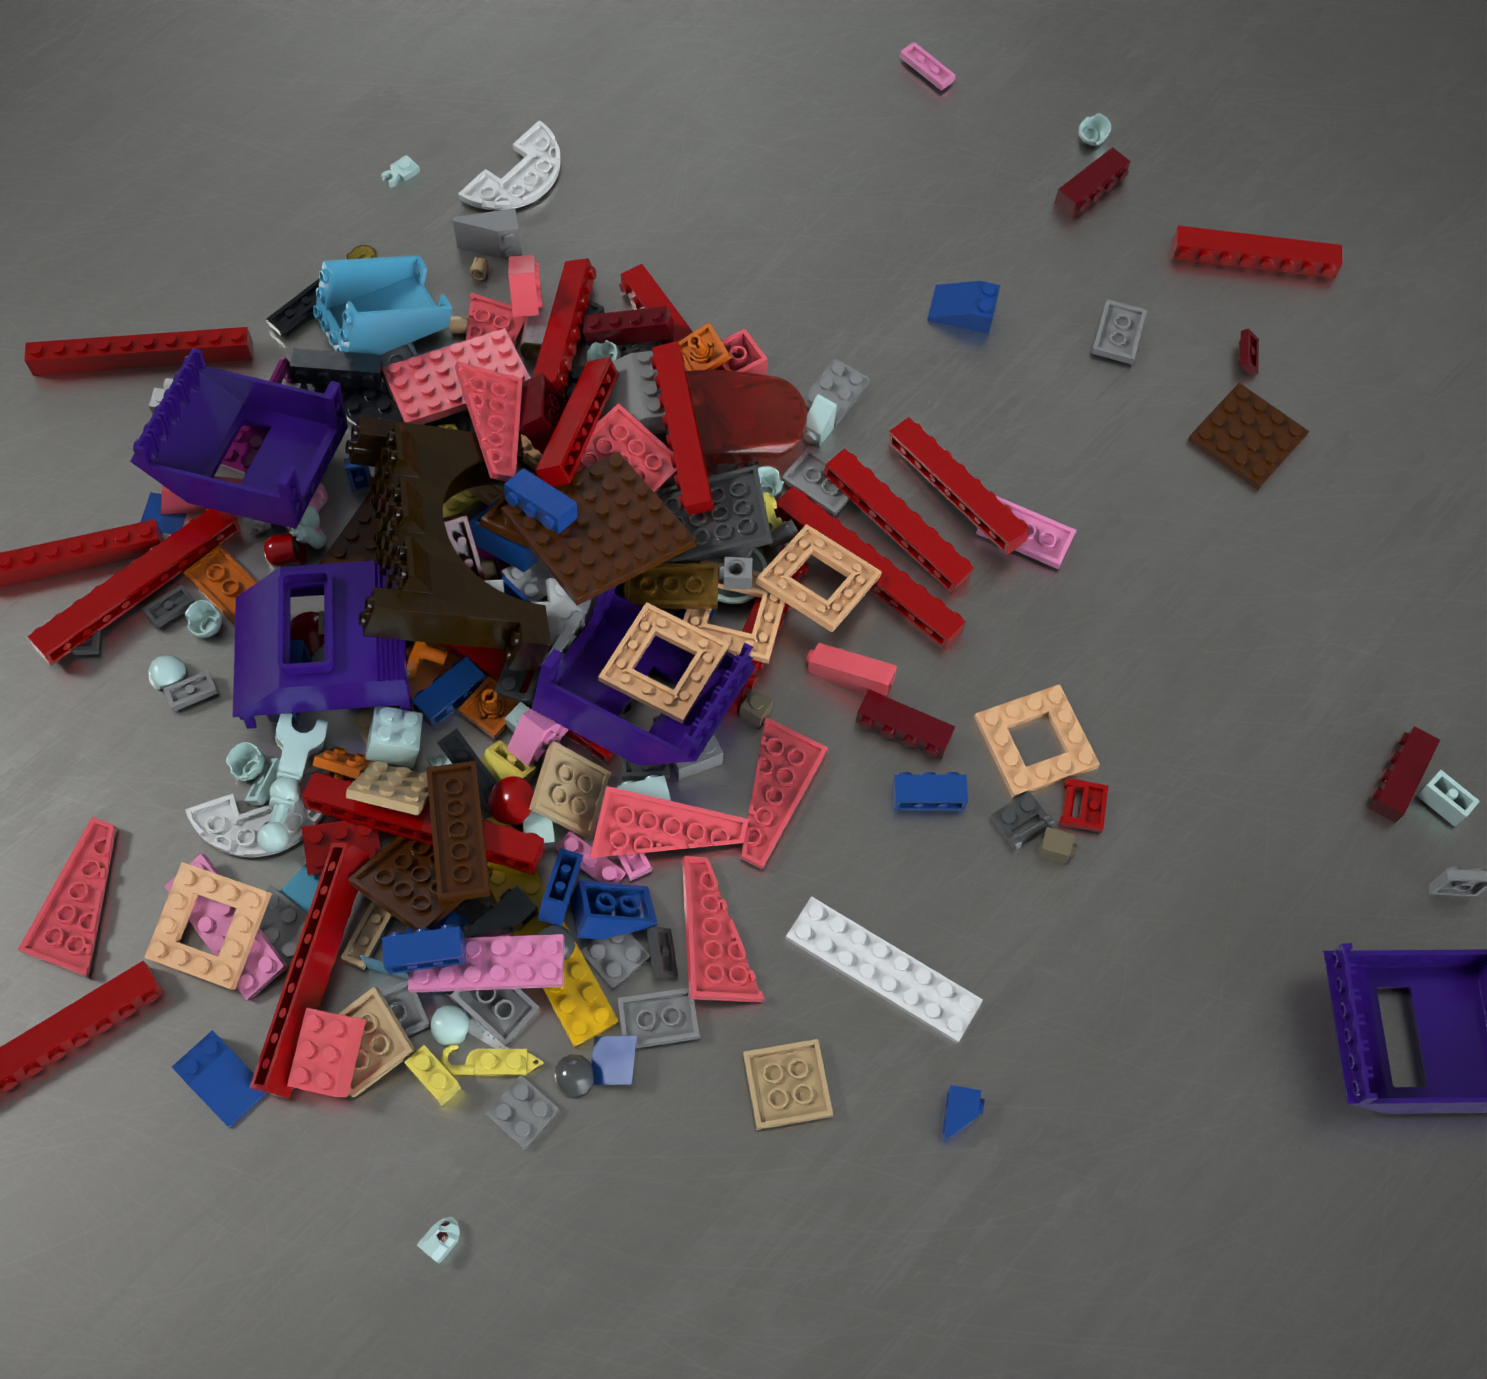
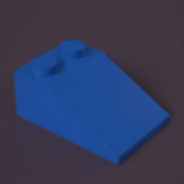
(965, 305)
(611, 909)
(218, 1078)

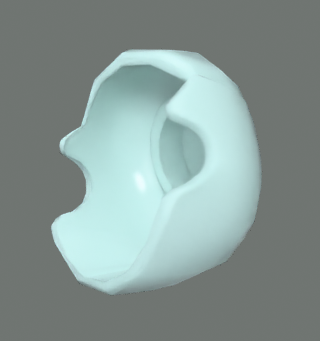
(1094, 129)
(603, 350)
(770, 481)
(203, 619)
(166, 671)
(245, 761)
(449, 1025)

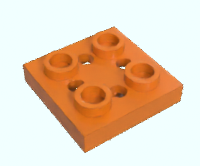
(698, 346)
(421, 650)
(485, 702)
(342, 763)

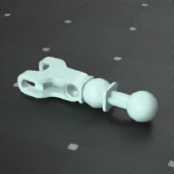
(286, 788)

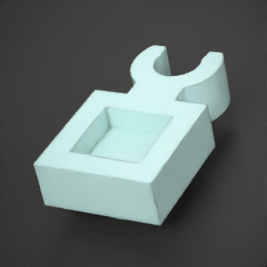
(401, 169)

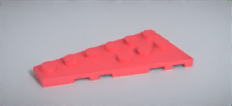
(492, 315)
(495, 414)
(781, 779)
(650, 824)
(70, 915)
(713, 945)

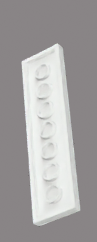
(884, 969)

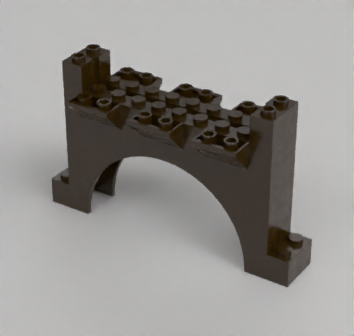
(426, 583)

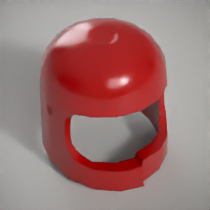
(280, 552)

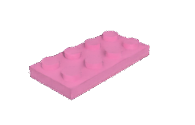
(1046, 538)

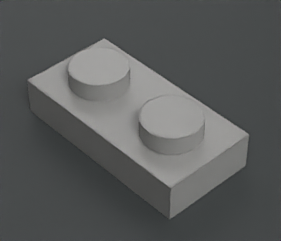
(190, 690)

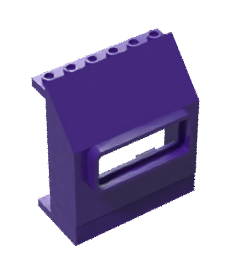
(201, 420)
(355, 667)
(578, 701)
(1449, 1020)

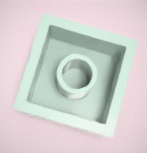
(394, 736)

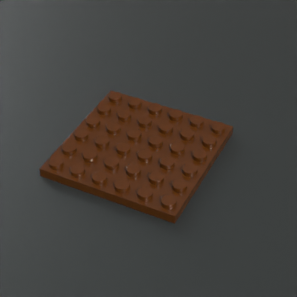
(616, 533)

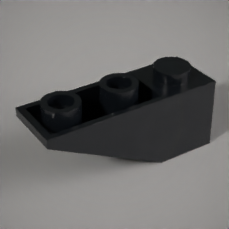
(505, 917)

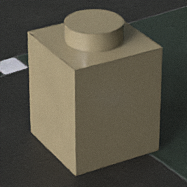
(756, 708)
(1057, 845)

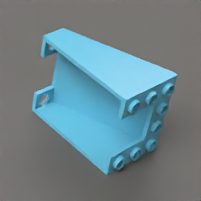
(377, 304)

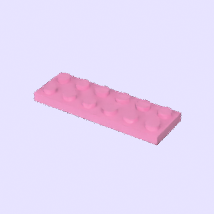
(212, 923)
(498, 964)

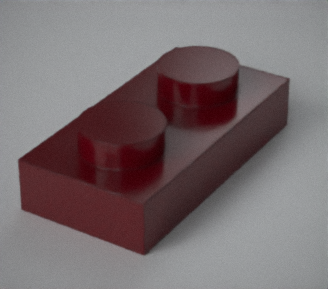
(1249, 352)

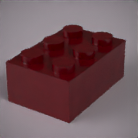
(540, 410)

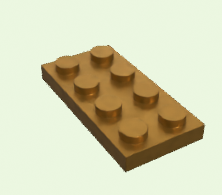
(675, 586)

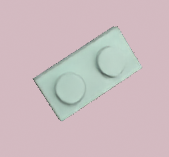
(260, 789)

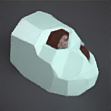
(440, 1239)

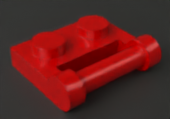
(1091, 808)

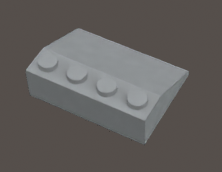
(637, 391)

